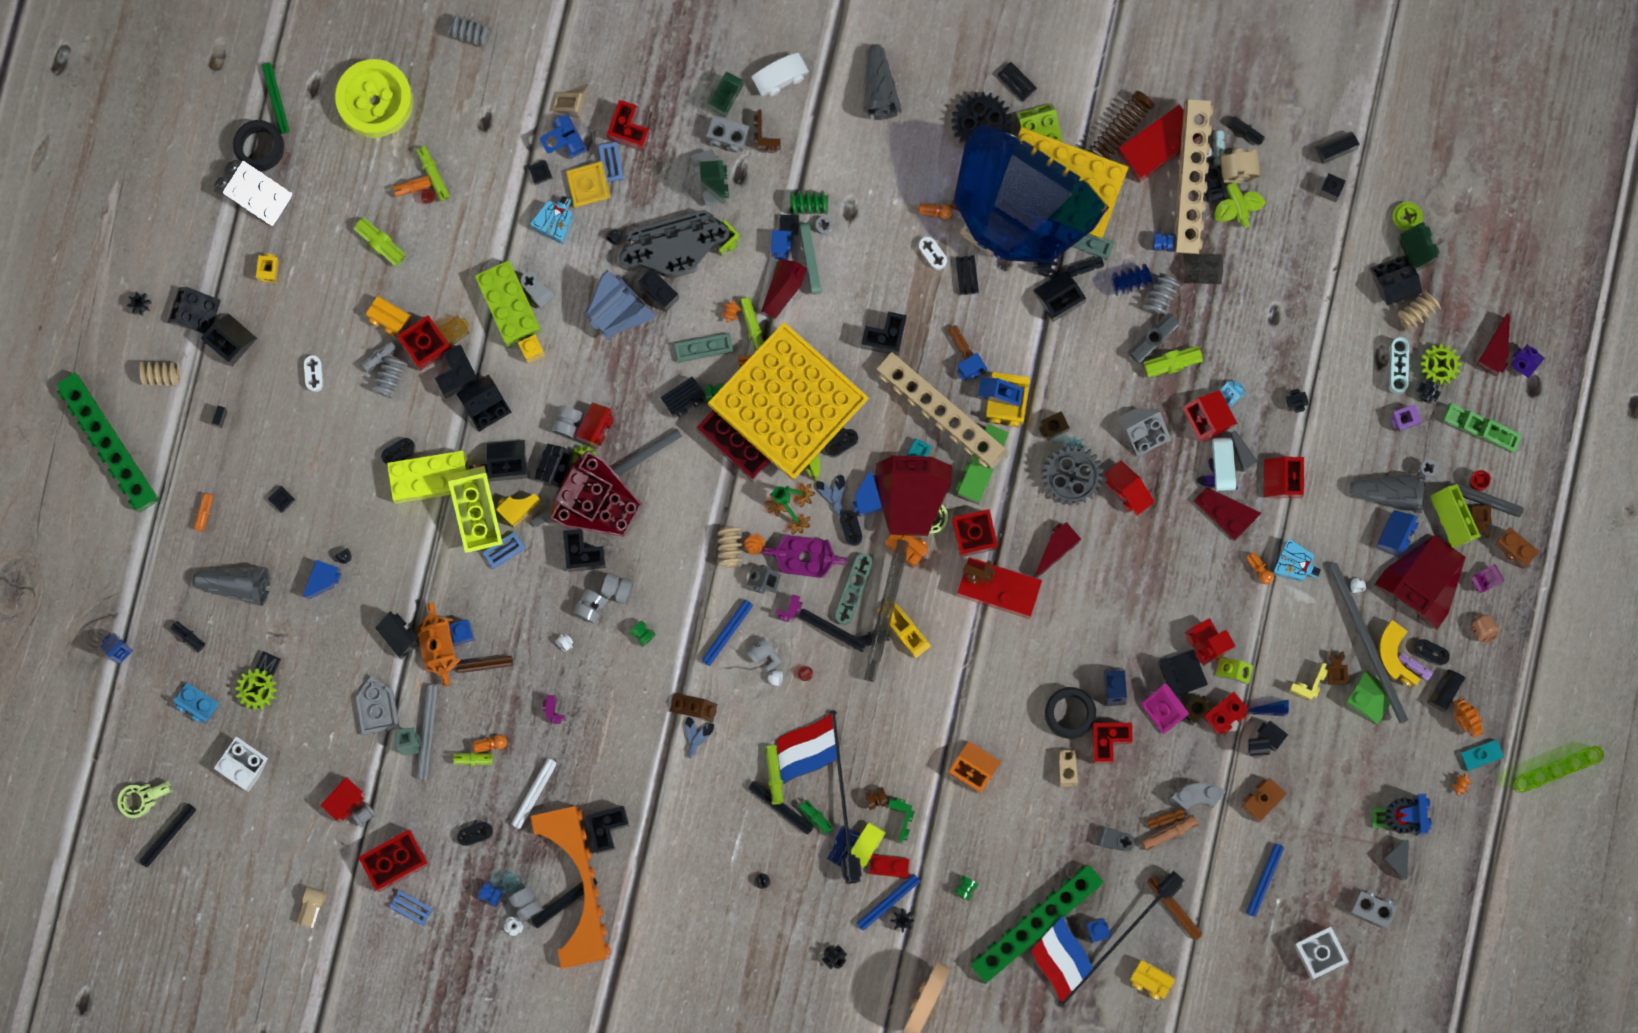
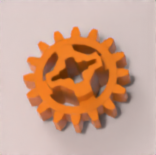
(1467, 717)

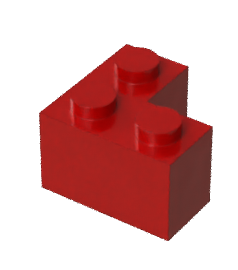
(623, 128)
(1128, 487)
(1208, 642)
(1106, 735)

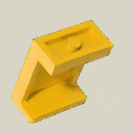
(1006, 413)

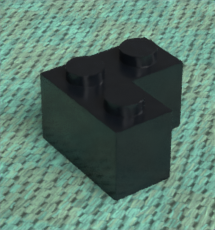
(885, 340)
(459, 376)
(581, 558)
(602, 824)

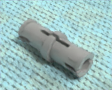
(378, 356)

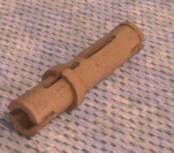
(1174, 830)

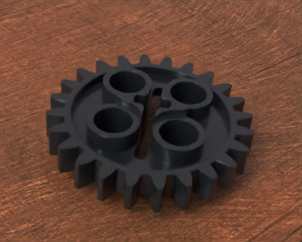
(967, 113)

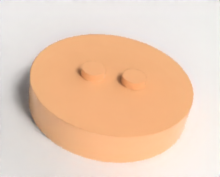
(929, 995)

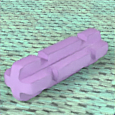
(1415, 666)

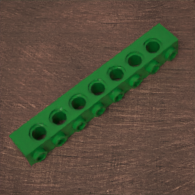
(74, 384)
(1092, 883)

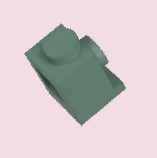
(411, 741)

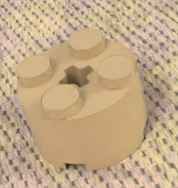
(1240, 166)

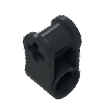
(1215, 187)

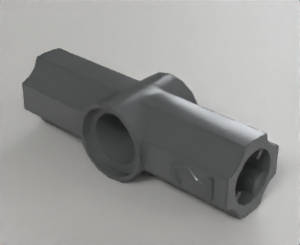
(1145, 346)

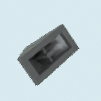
(1398, 860)

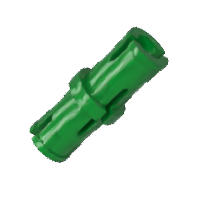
(816, 817)

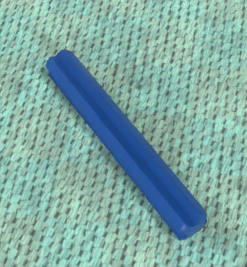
(727, 632)
(1264, 880)
(888, 902)

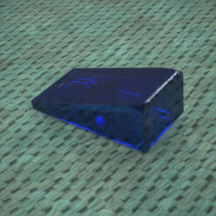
(1273, 709)

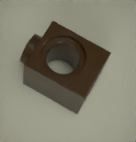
(1057, 418)
(1194, 717)

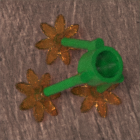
(781, 499)

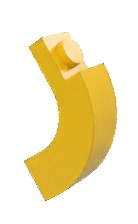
(1388, 653)

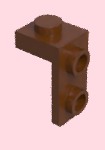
(771, 145)
(694, 707)

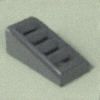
(1243, 453)

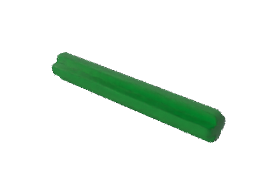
(275, 98)

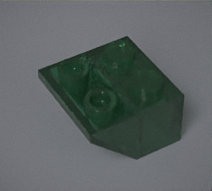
(712, 179)
(1419, 247)

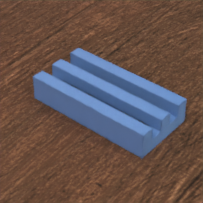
(608, 146)
(490, 559)
(396, 900)

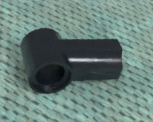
(1259, 747)

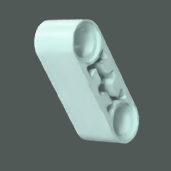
(1393, 370)
(1223, 464)

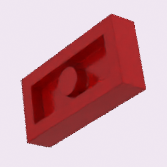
(889, 866)

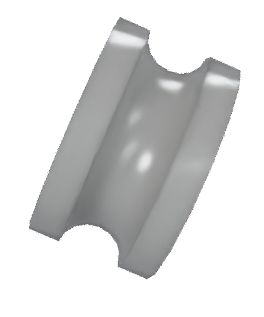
(819, 229)

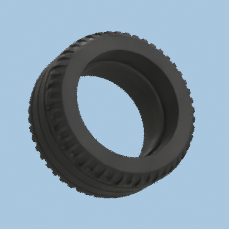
(259, 126)
(1070, 692)

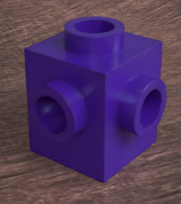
(1526, 360)

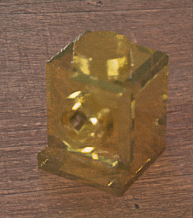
(455, 336)

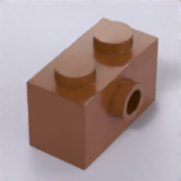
(1516, 548)
(1263, 800)

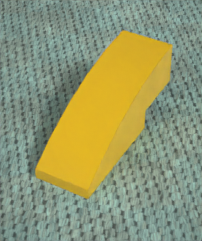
(907, 632)

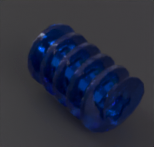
(1131, 279)

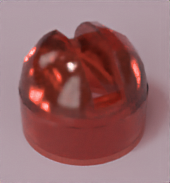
(427, 196)
(807, 677)

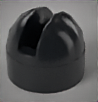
(614, 236)
(344, 556)
(758, 881)

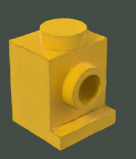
(264, 261)

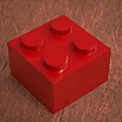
(424, 342)
(974, 533)

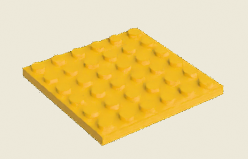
(788, 401)

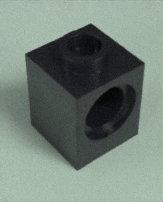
(1332, 187)
(1274, 733)

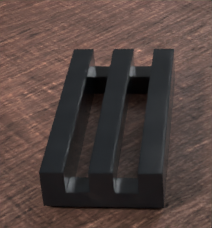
(1027, 93)
(965, 259)

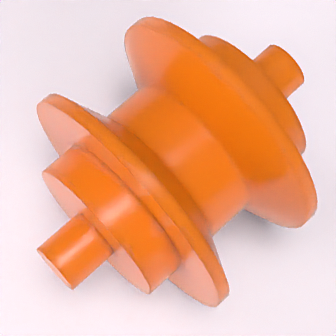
(730, 311)
(754, 543)
(1461, 784)

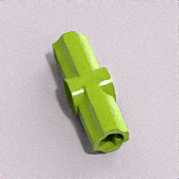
(380, 242)
(1173, 362)

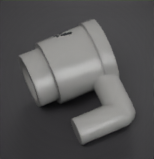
(760, 651)

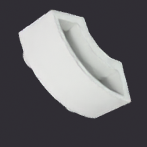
(780, 74)

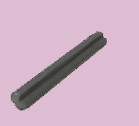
(1489, 500)

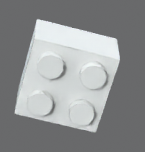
(1321, 953)

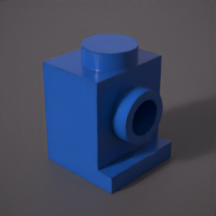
(780, 244)
(971, 367)
(1098, 930)

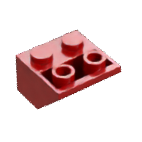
(1209, 415)
(595, 425)
(1283, 477)

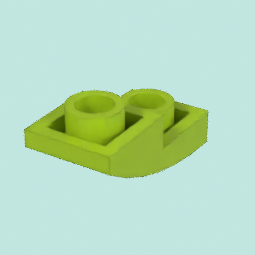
(813, 468)

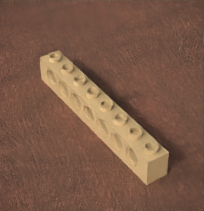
(1186, 166)
(893, 365)

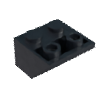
(1396, 280)
(1060, 295)
(228, 339)
(483, 403)
(507, 460)
(396, 635)

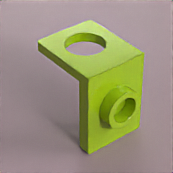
(732, 243)
(1233, 669)

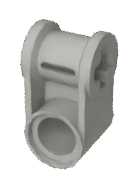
(538, 291)

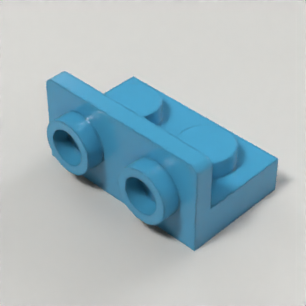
(195, 702)

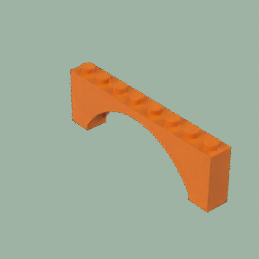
(589, 940)

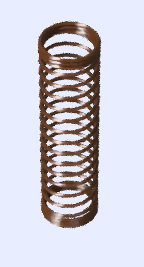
(1141, 99)

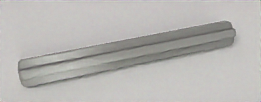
(427, 731)

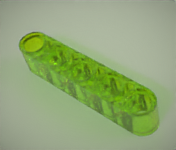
(1567, 767)

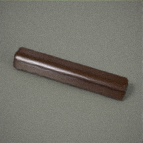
(484, 664)

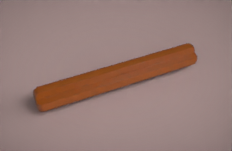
(1177, 911)

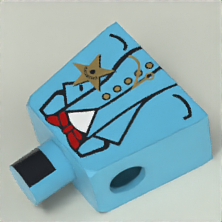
(554, 220)
(1295, 563)

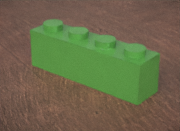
(976, 475)

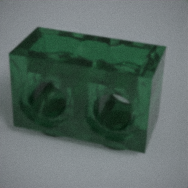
(725, 94)

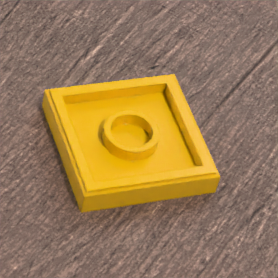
(588, 184)

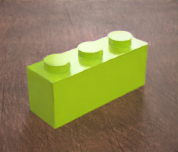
(1455, 516)

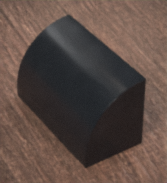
(1337, 147)
(1446, 690)

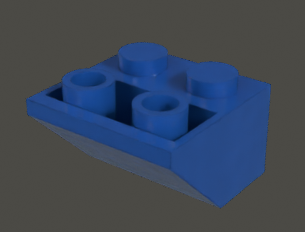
(1396, 532)

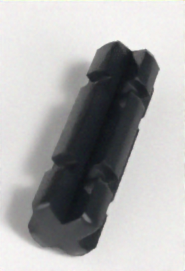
(1085, 267)

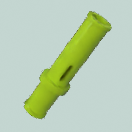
(433, 174)
(755, 333)
(775, 782)

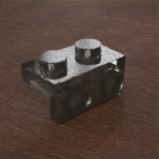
(1203, 268)

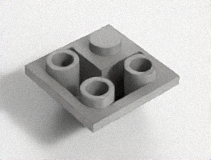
(1144, 429)

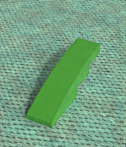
(1481, 427)

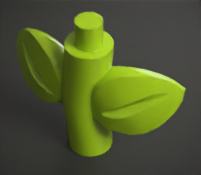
(1238, 205)

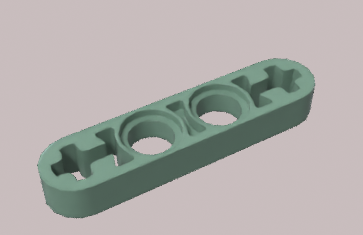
(810, 258)
(851, 588)

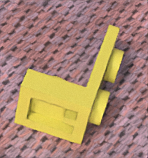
(1301, 689)

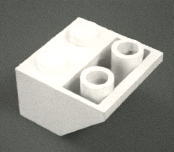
(241, 764)

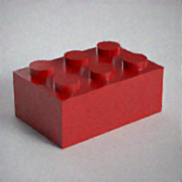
(393, 860)

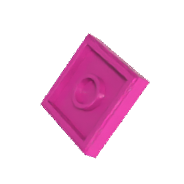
(1164, 708)

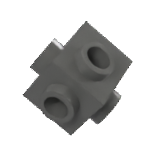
(763, 579)

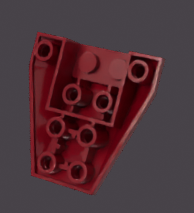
(912, 492)
(594, 498)
(1425, 579)

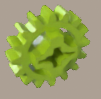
(1435, 359)
(259, 697)

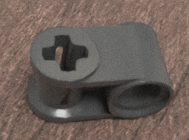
(1111, 838)

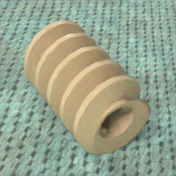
(1418, 310)
(159, 374)
(729, 547)

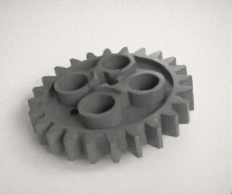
(1065, 490)

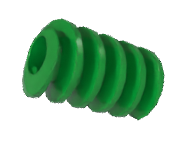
(809, 202)

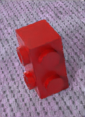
(1226, 713)
(343, 799)

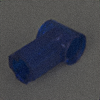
(840, 847)

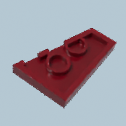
(1226, 513)

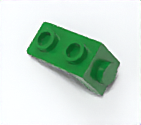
(899, 805)

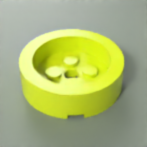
(368, 80)

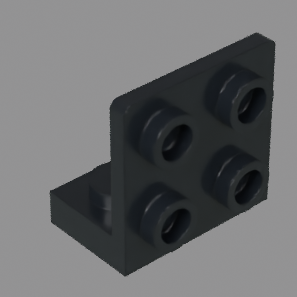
(193, 310)
(1183, 673)

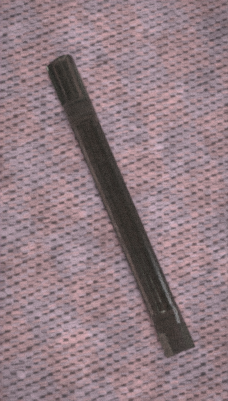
(886, 610)

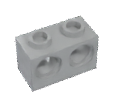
(730, 129)
(1371, 915)

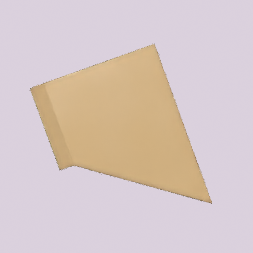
(570, 102)

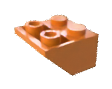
(974, 767)

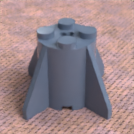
(615, 306)

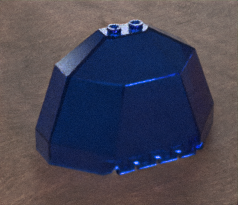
(1020, 201)

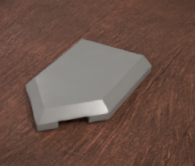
(376, 707)

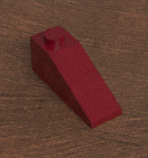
(784, 285)
(1497, 351)
(1060, 544)

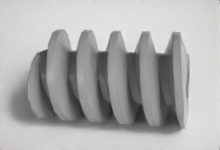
(469, 31)
(1161, 294)
(389, 376)

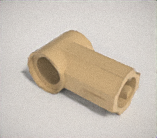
(312, 902)

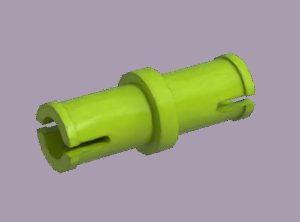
(473, 759)

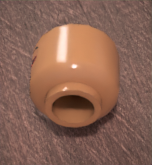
(1484, 628)

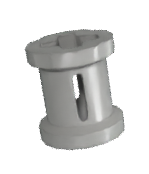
(1428, 463)
(363, 814)

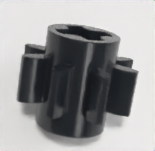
(138, 298)
(1428, 391)
(1297, 400)
(906, 916)
(834, 957)

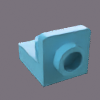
(1232, 392)

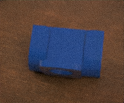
(566, 136)

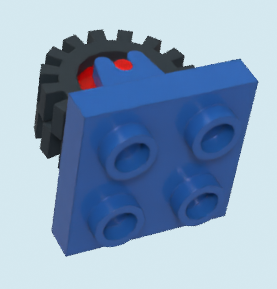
(1409, 815)

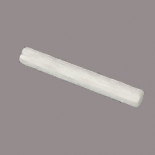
(533, 793)

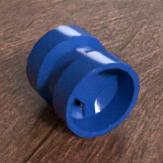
(1163, 242)
(491, 894)

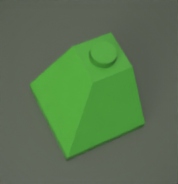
(1369, 698)

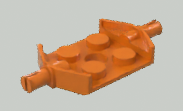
(442, 658)

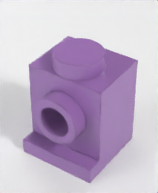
(1410, 413)

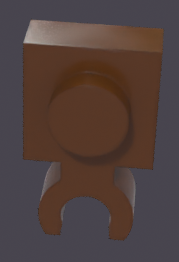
(1482, 517)
(1337, 672)

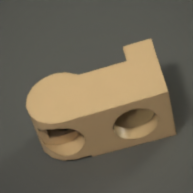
(1068, 768)

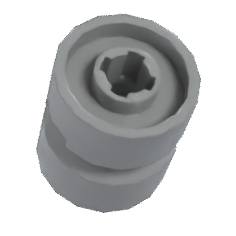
(567, 422)
(617, 588)
(585, 611)
(526, 904)

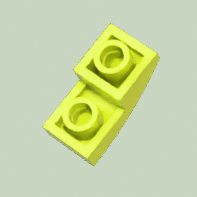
(867, 843)

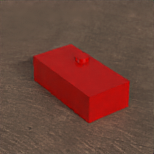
(1155, 145)
(1006, 592)

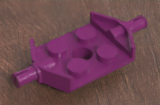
(790, 549)

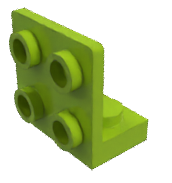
(1041, 120)

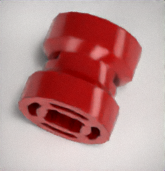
(1483, 480)

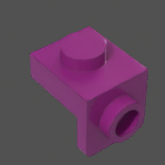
(1487, 579)
(795, 606)
(549, 707)

